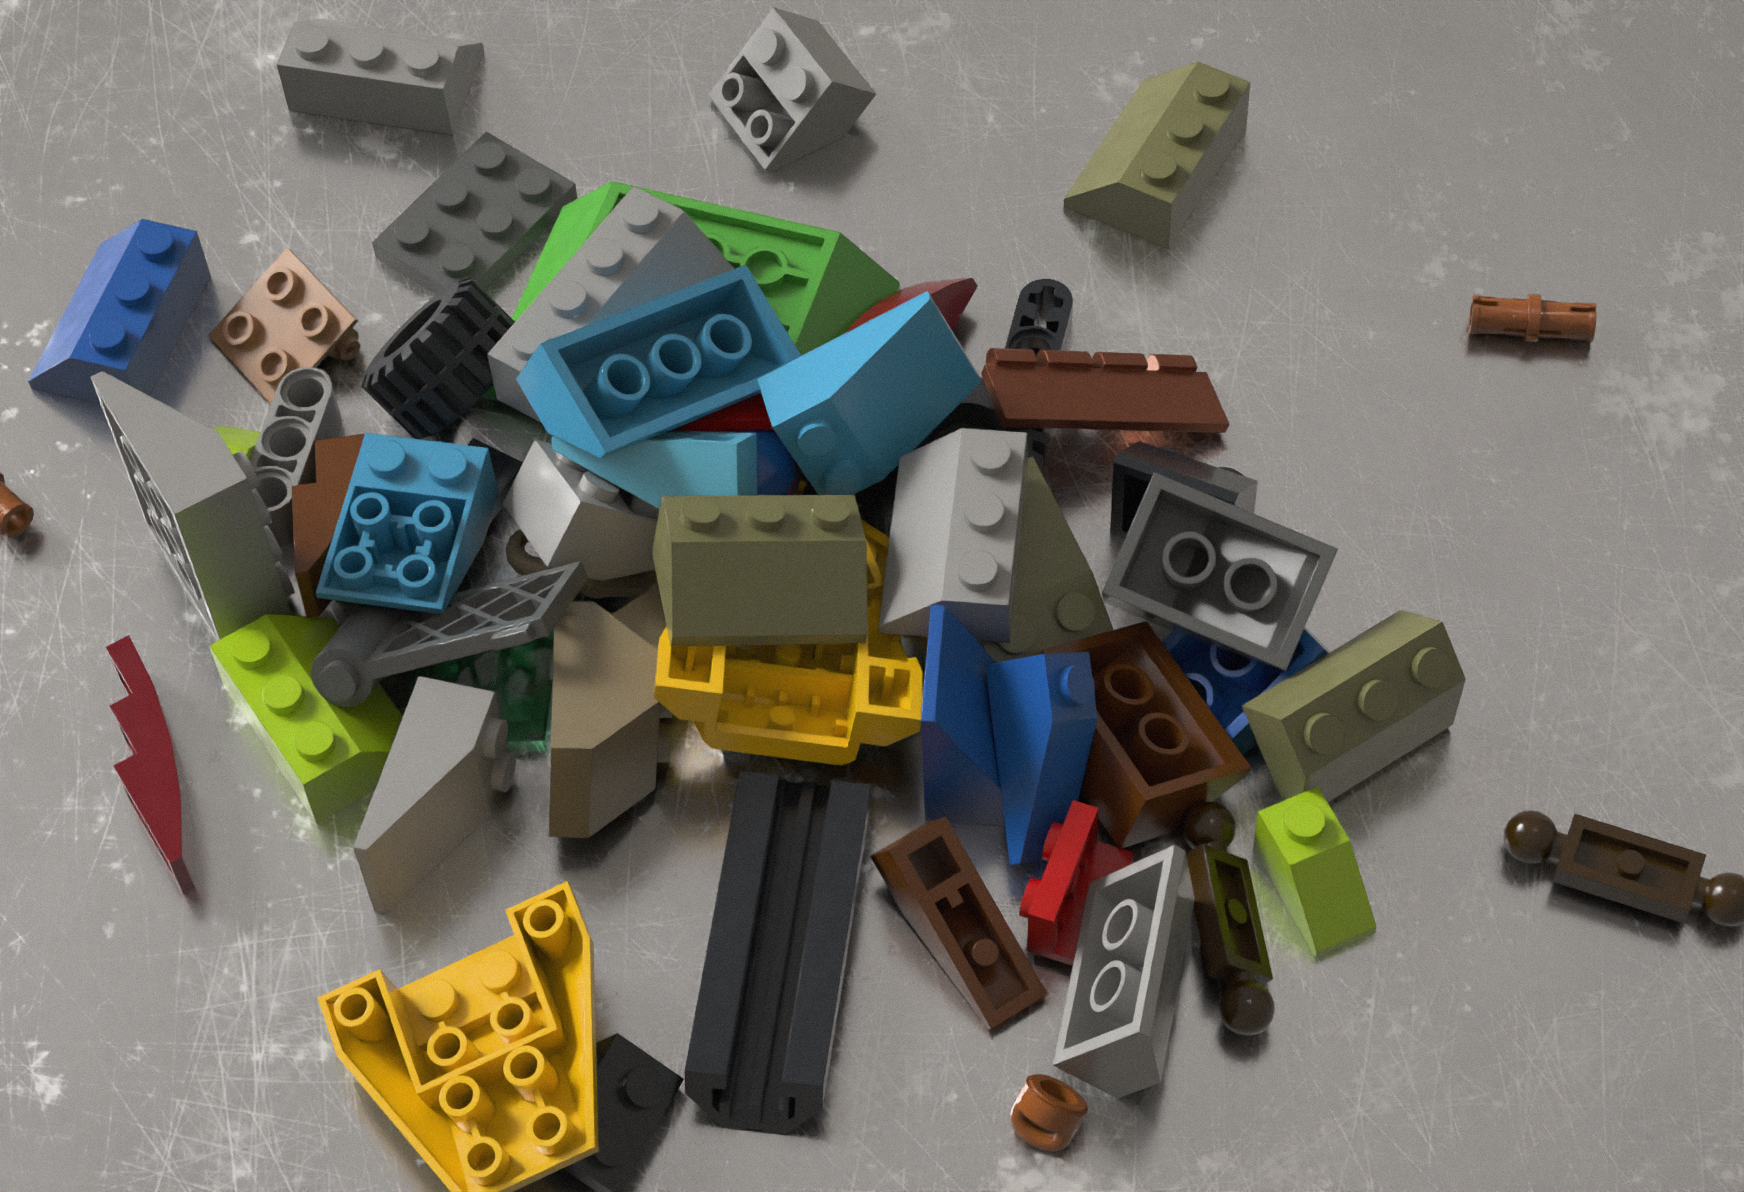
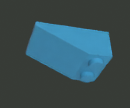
(868, 396)

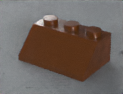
(1153, 738)

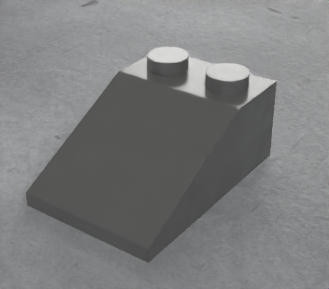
(1218, 573)

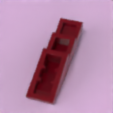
(154, 773)

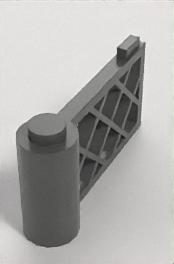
(485, 618)

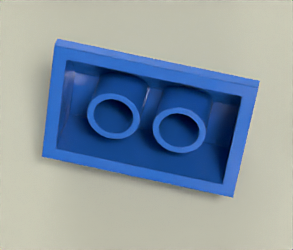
(125, 311)

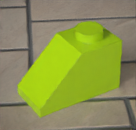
(1314, 871)

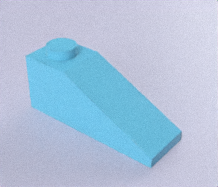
(677, 464)

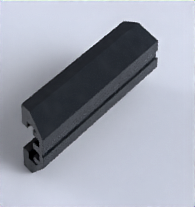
(777, 952)

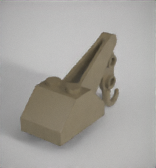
(602, 700)

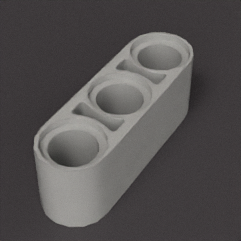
(285, 450)

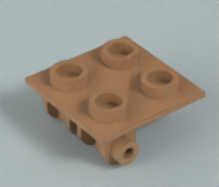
(285, 325)

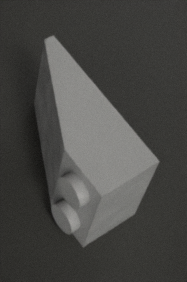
(433, 787)

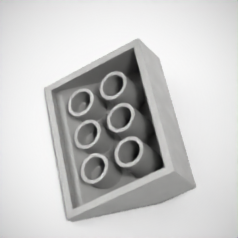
(199, 508)

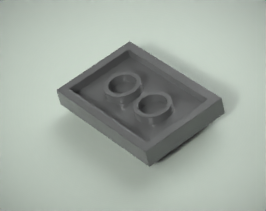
(475, 217)

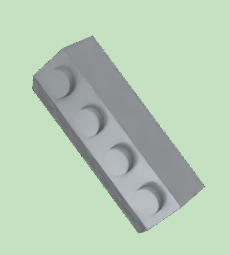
(630, 259)

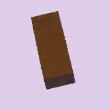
(316, 514)

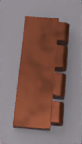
(1101, 391)

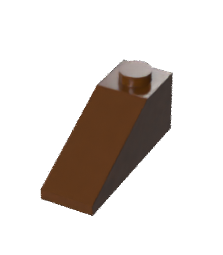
(959, 921)

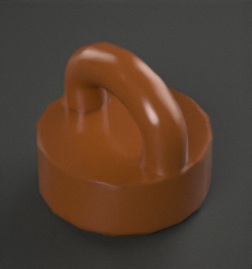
(1050, 1106)

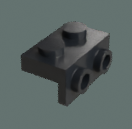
(631, 1103)

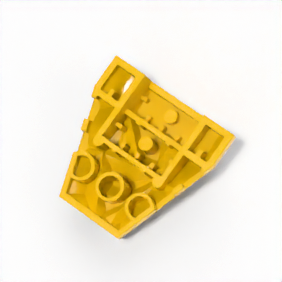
(797, 697)

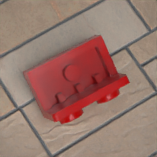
(1059, 899)

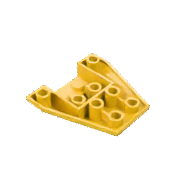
(488, 1055)

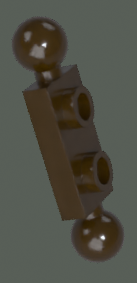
(1627, 867)
(1228, 919)

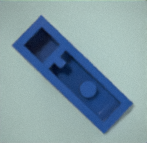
(1042, 742)

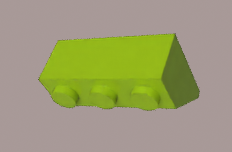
(320, 747)

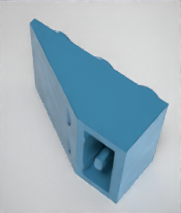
(409, 523)

